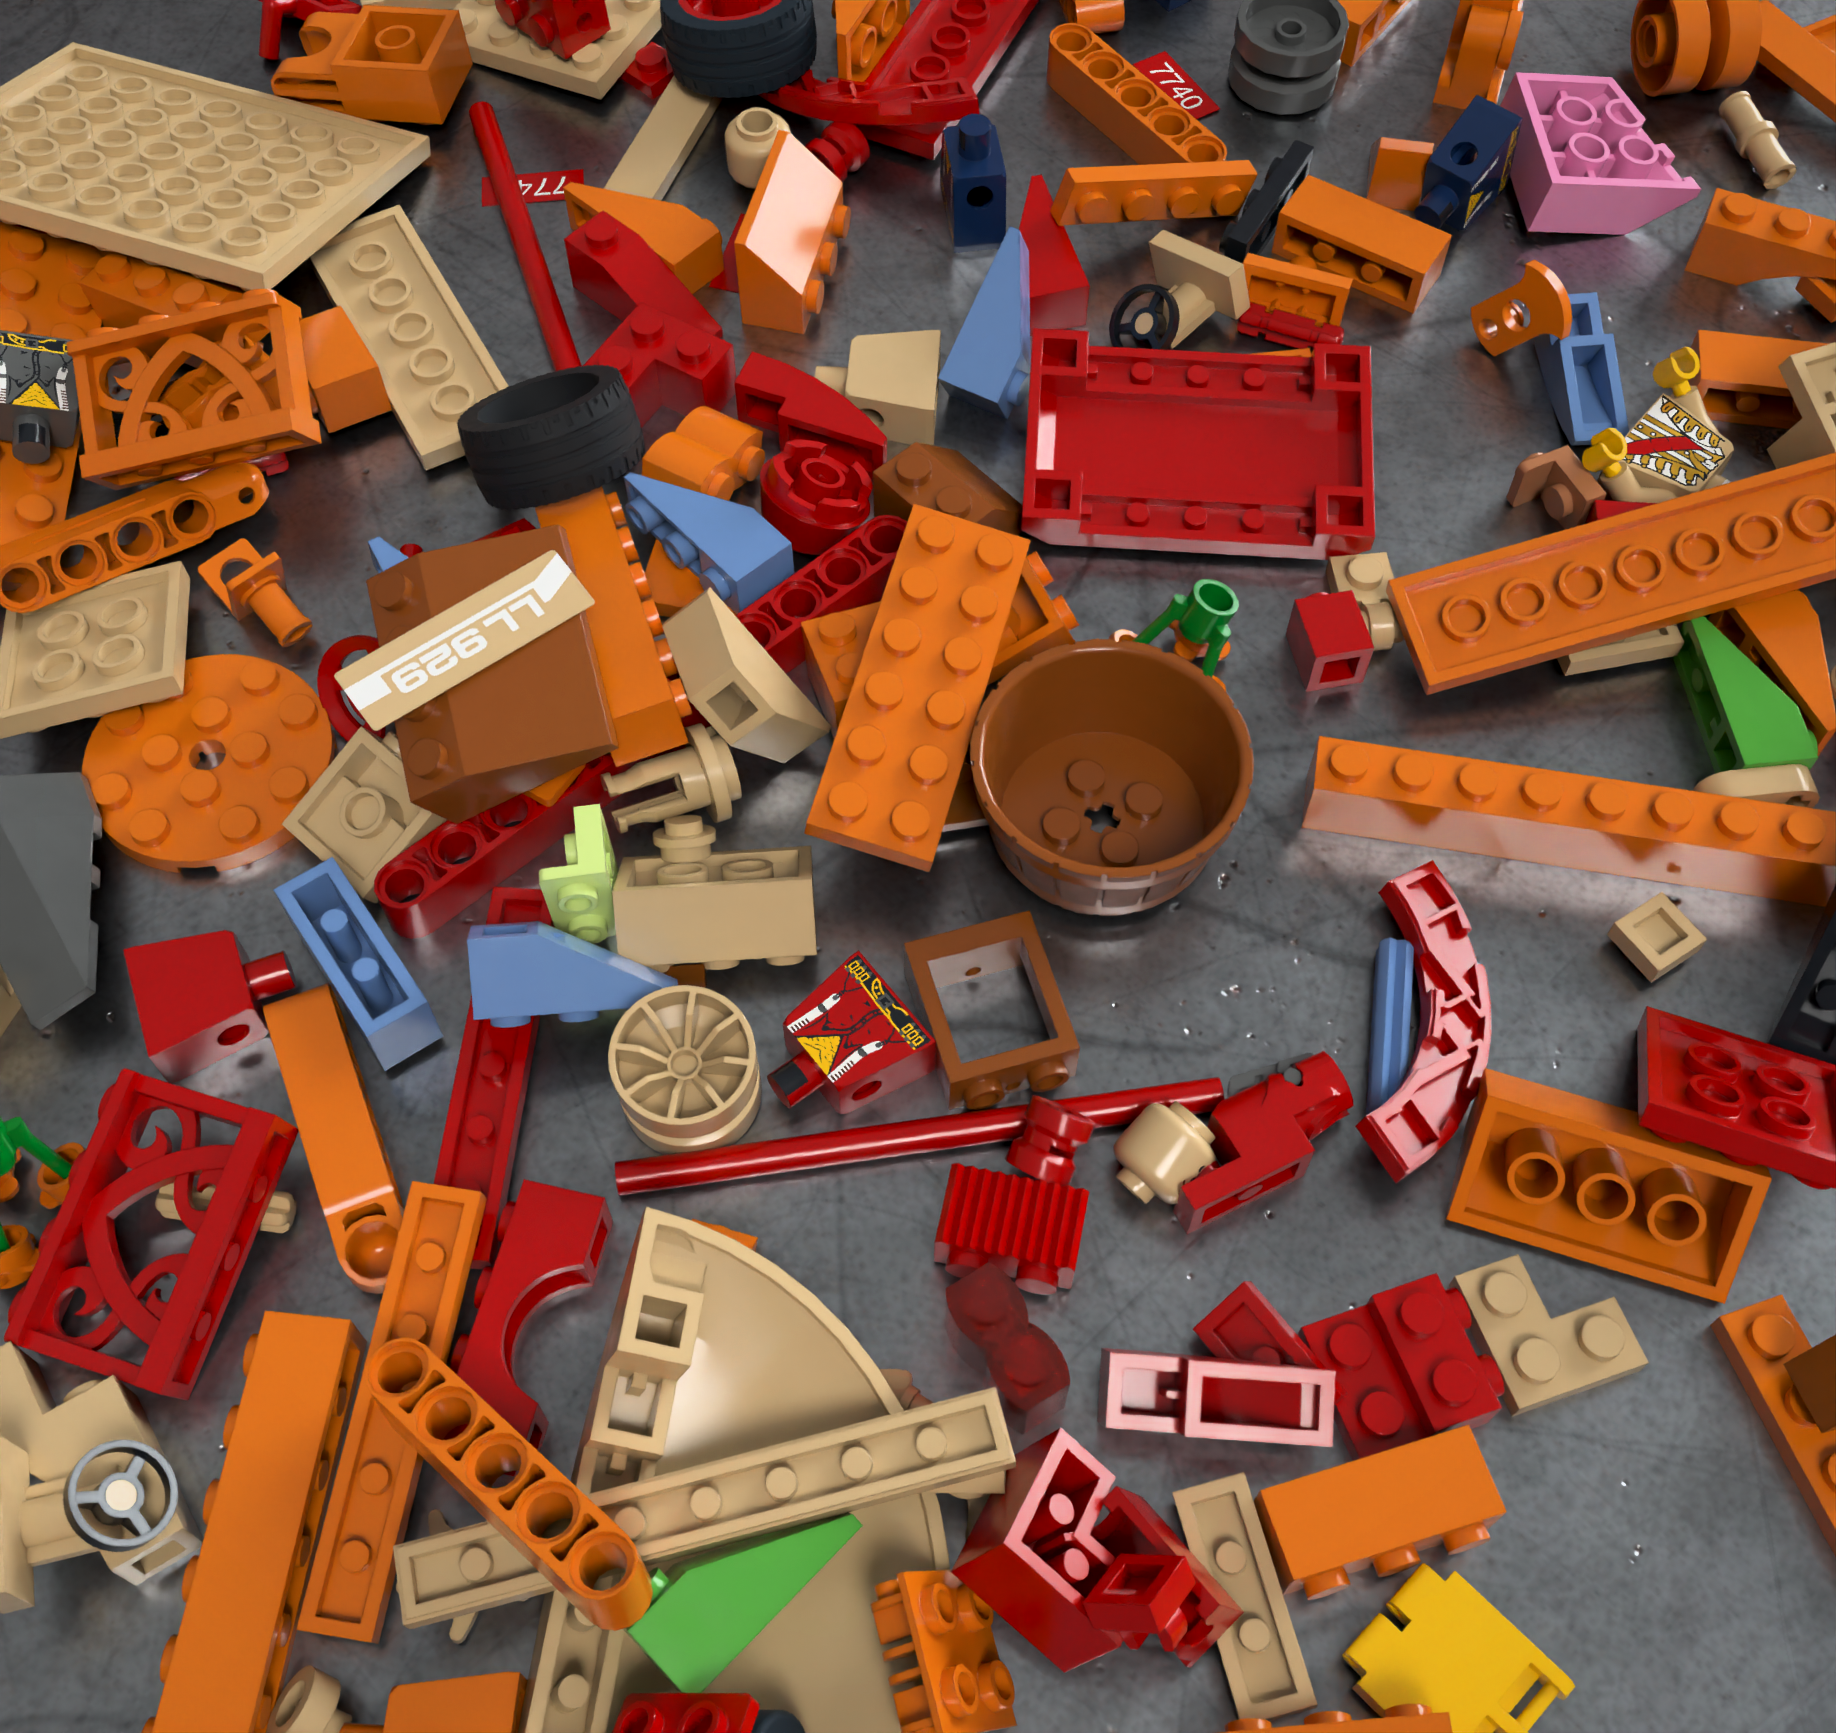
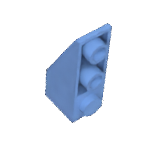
(714, 538)
(545, 971)

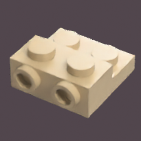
(361, 811)

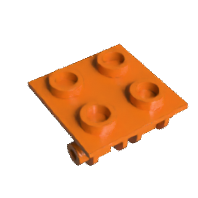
(955, 1650)

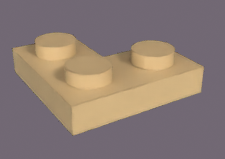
(1543, 1355)

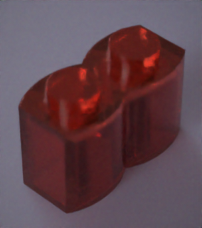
(994, 1337)

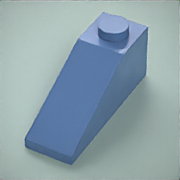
(992, 349)

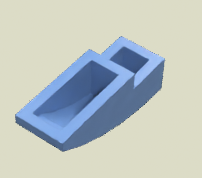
(1583, 374)

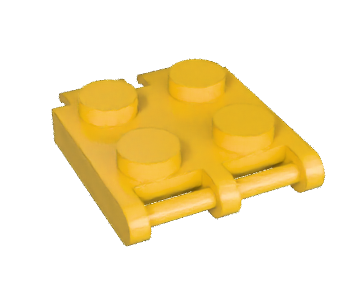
(1453, 1657)

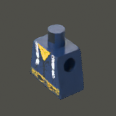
(969, 160)
(1456, 185)

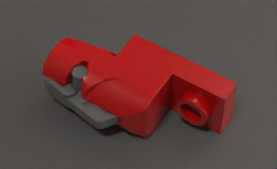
(1264, 1134)

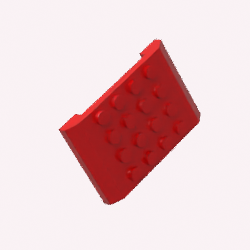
(1199, 449)

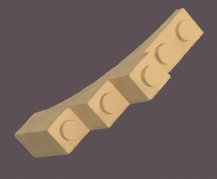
(65, 1433)

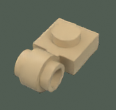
(1368, 579)

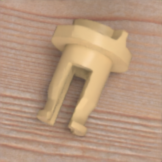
(702, 778)

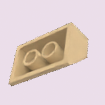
(717, 909)

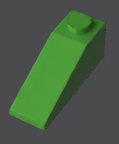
(1737, 706)
(724, 1598)

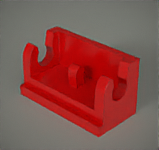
(1138, 1529)

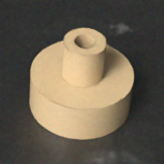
(308, 1705)

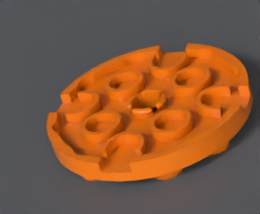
(223, 817)

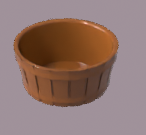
(1117, 732)

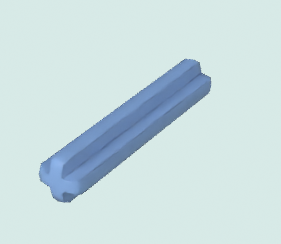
(1390, 1020)

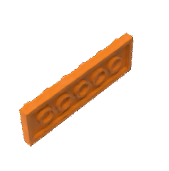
(918, 689)

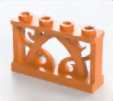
(170, 342)

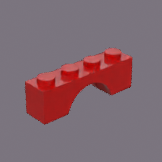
(547, 1248)

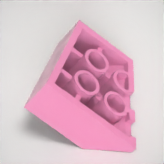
(1587, 159)

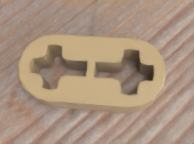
(1777, 784)

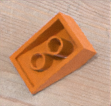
(865, 33)

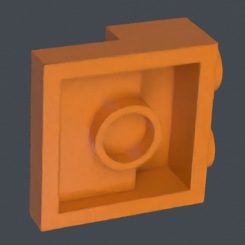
(1033, 620)

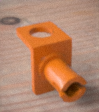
(257, 590)

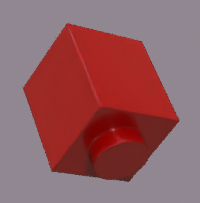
(1329, 640)

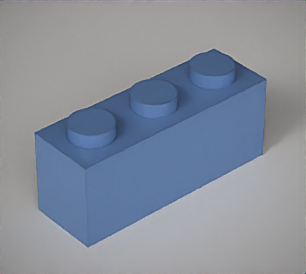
(359, 963)

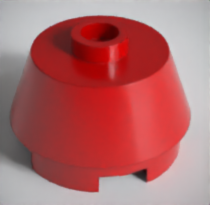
(813, 496)

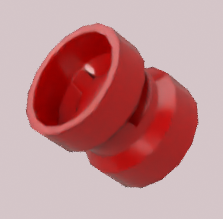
(841, 148)
(1050, 1141)

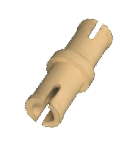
(1757, 140)

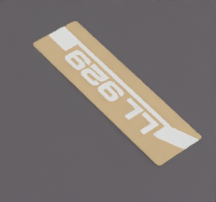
(463, 640)

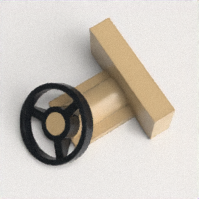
(1197, 286)
(72, 1513)

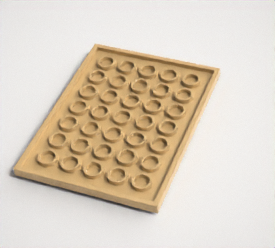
(187, 166)

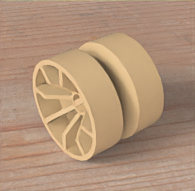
(685, 1070)

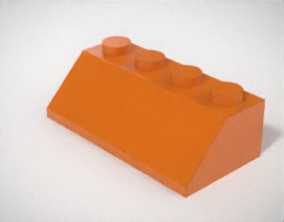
(1603, 1187)

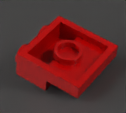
(1405, 1367)

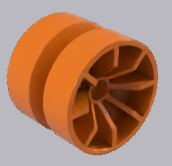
(1694, 44)

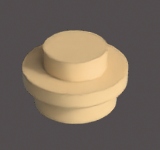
(684, 839)

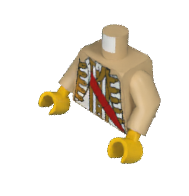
(1669, 449)

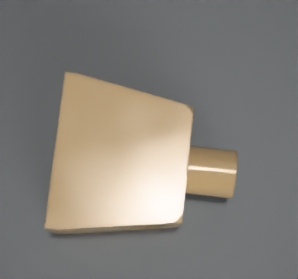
(892, 382)

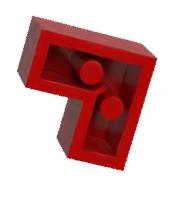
(668, 363)
(1036, 1551)

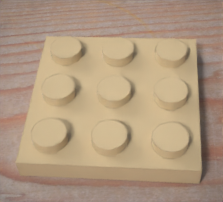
(95, 651)

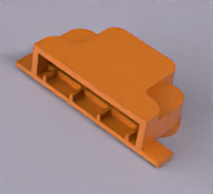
(1478, 51)

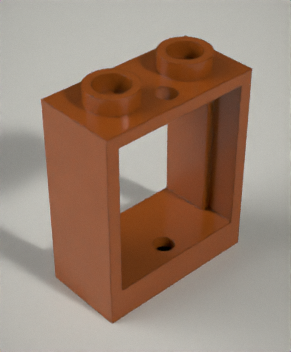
(973, 954)

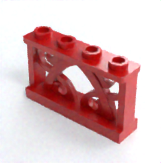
(84, 1230)

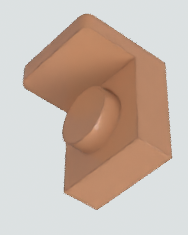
(1559, 482)

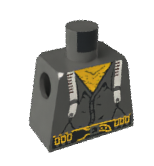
(36, 395)

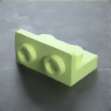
(582, 891)

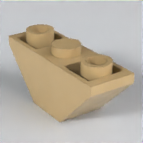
(739, 682)

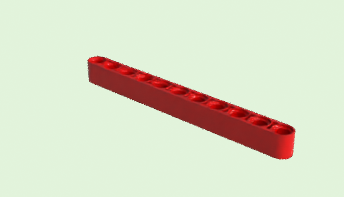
(836, 581)

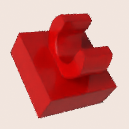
(1142, 1597)

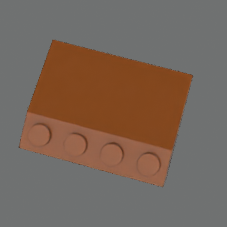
(513, 720)

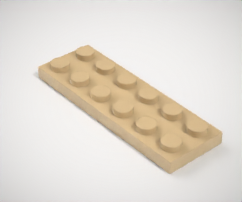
(411, 327)

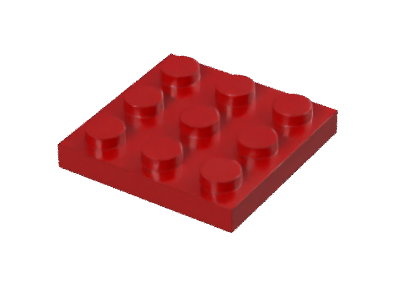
(1737, 1097)

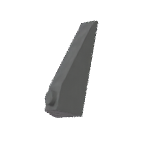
(47, 890)

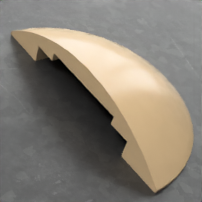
(704, 1365)

